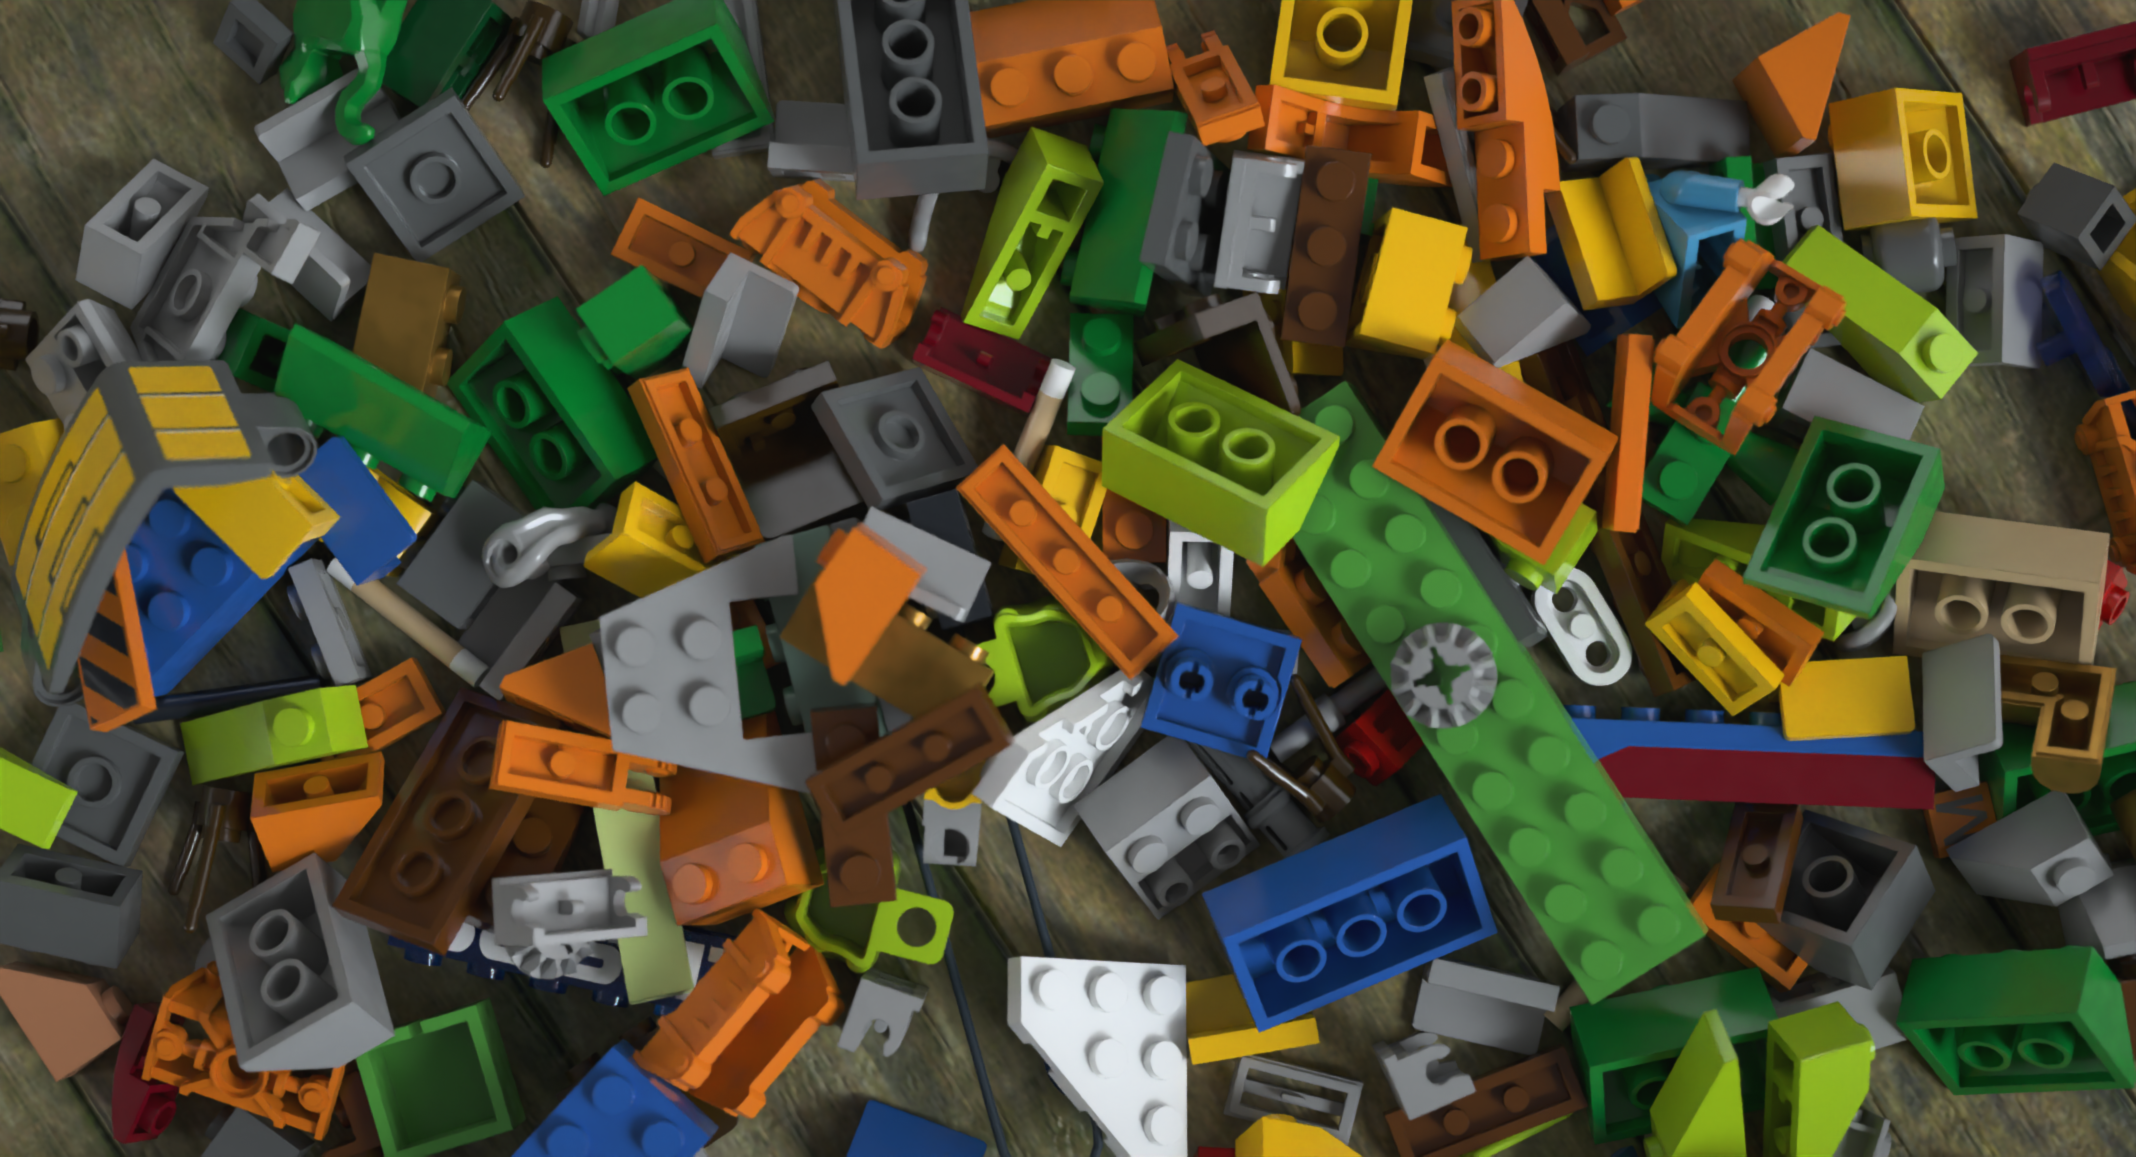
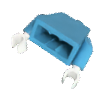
(1700, 224)

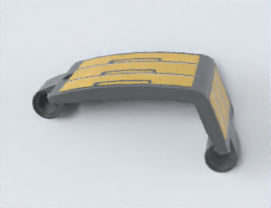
(127, 442)

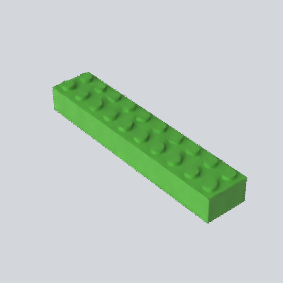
(1523, 759)

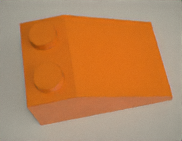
(733, 841)

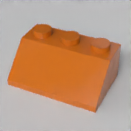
(1068, 61)
(1495, 451)

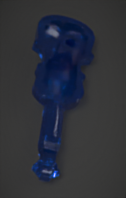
(2082, 338)

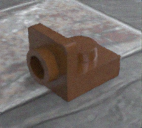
(355, 1112)

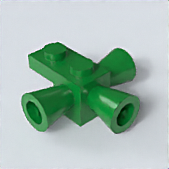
(1688, 464)

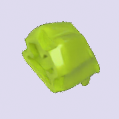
(1042, 658)
(862, 931)

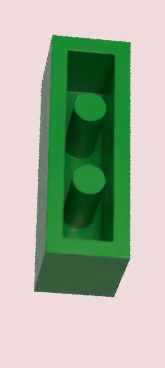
(634, 325)

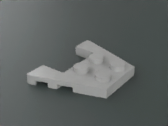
(210, 278)
(677, 677)

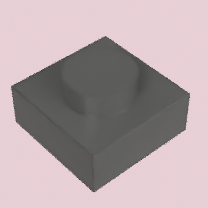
(253, 38)

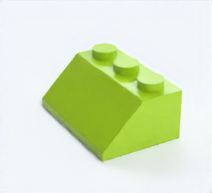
(1217, 461)

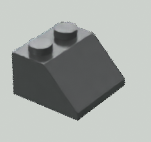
(1850, 899)

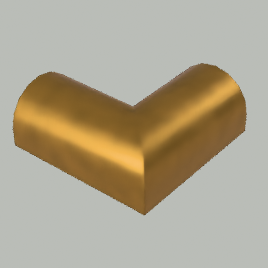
(2071, 716)

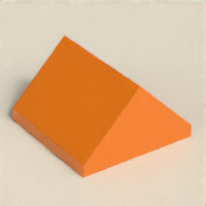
(1791, 85)

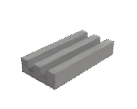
(1240, 1084)

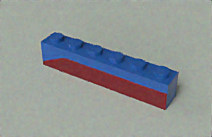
(1754, 761)

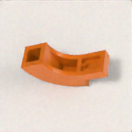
(1402, 143)

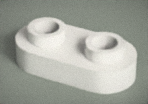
(1581, 625)

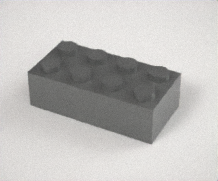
(911, 97)

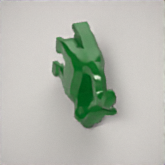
(337, 29)

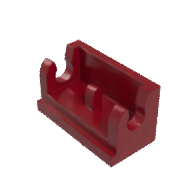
(2076, 74)
(982, 361)

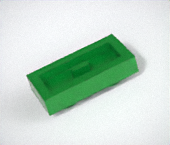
(1103, 370)

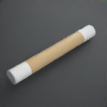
(1040, 420)
(415, 626)

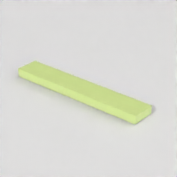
(630, 846)

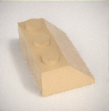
(2004, 578)

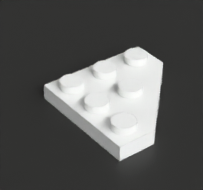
(1066, 756)
(1110, 1044)

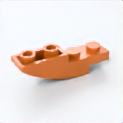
(1512, 123)

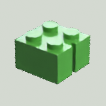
(441, 1083)

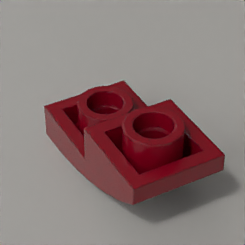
(140, 1106)

